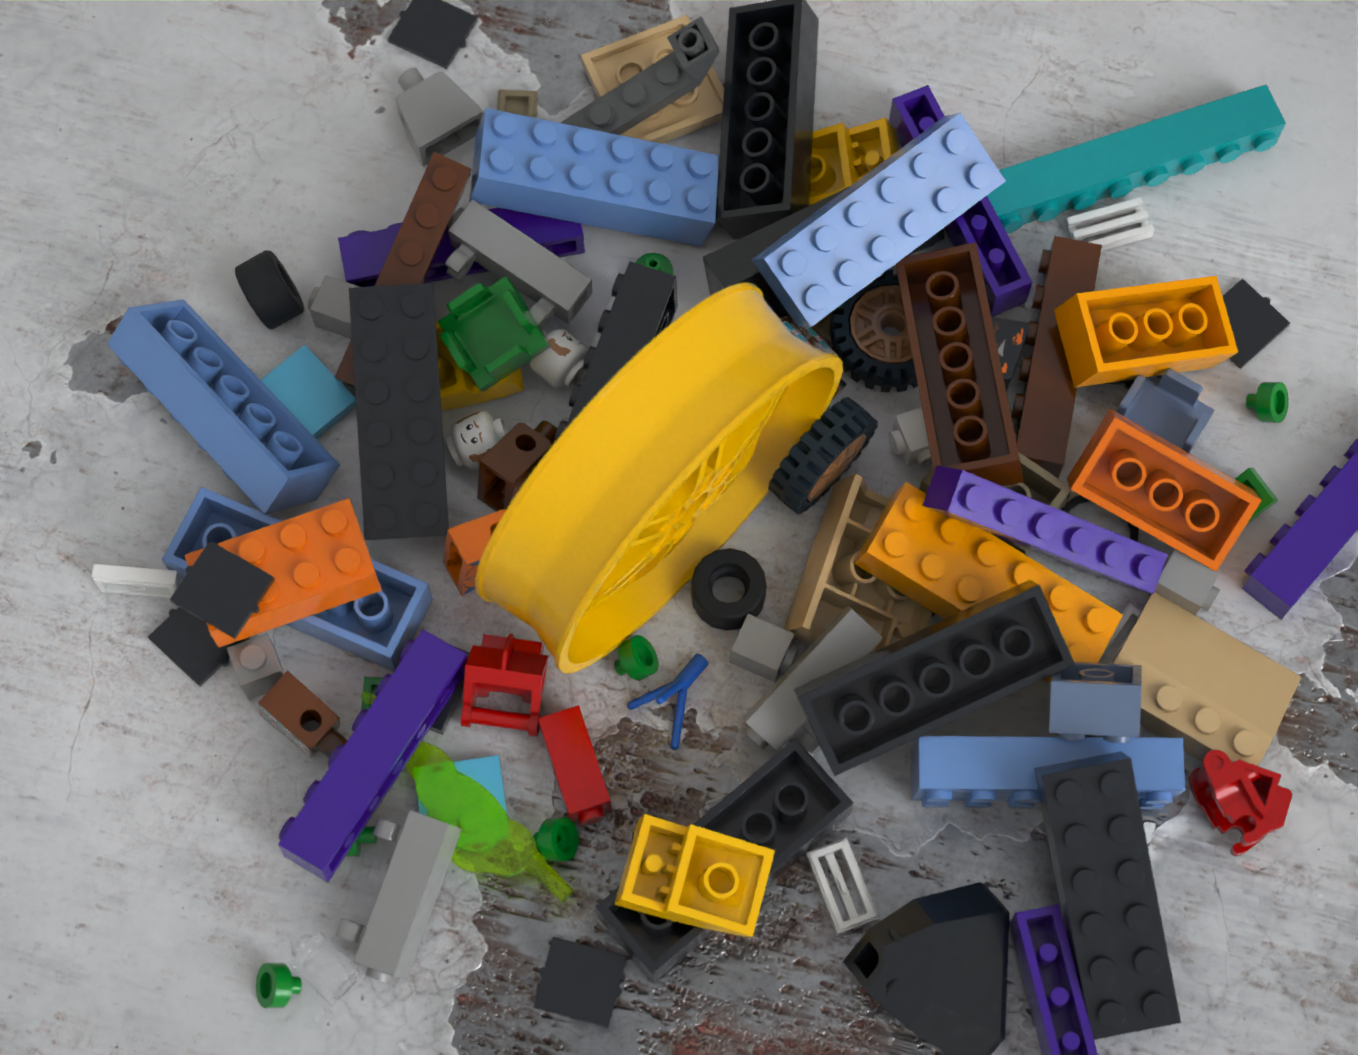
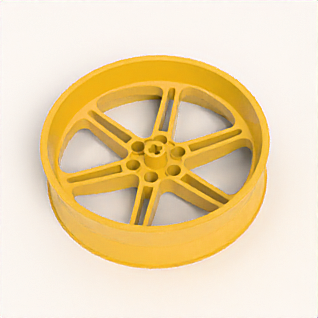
(655, 475)

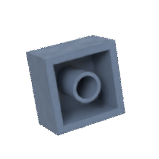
(1096, 701)

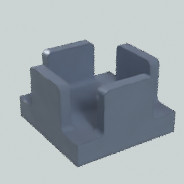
(1167, 408)

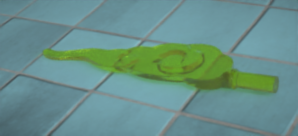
(488, 836)

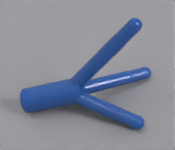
(679, 685)

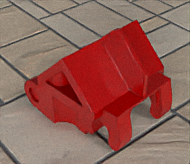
(508, 668)
(1239, 798)

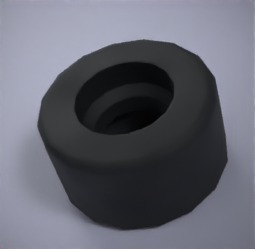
(269, 289)
(728, 564)

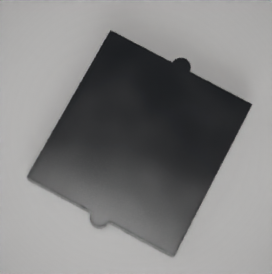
(433, 30)
(1252, 321)
(222, 589)
(190, 645)
(580, 982)

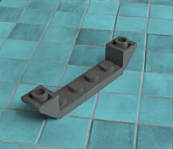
(655, 85)

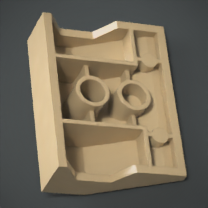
(835, 581)
(1205, 684)

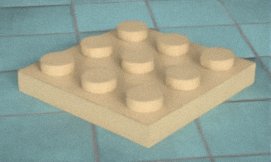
(625, 58)

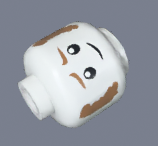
(563, 361)
(474, 437)

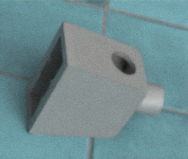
(435, 113)

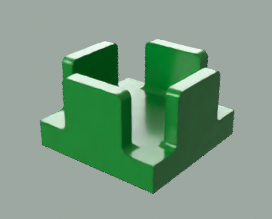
(491, 332)

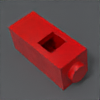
(575, 766)

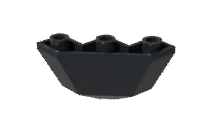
(941, 968)

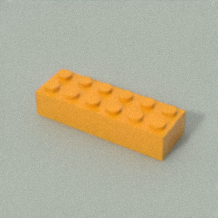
(959, 565)

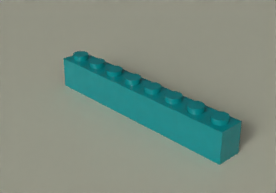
(1137, 157)

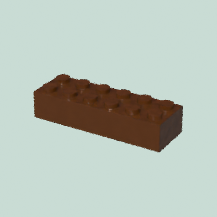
(958, 364)

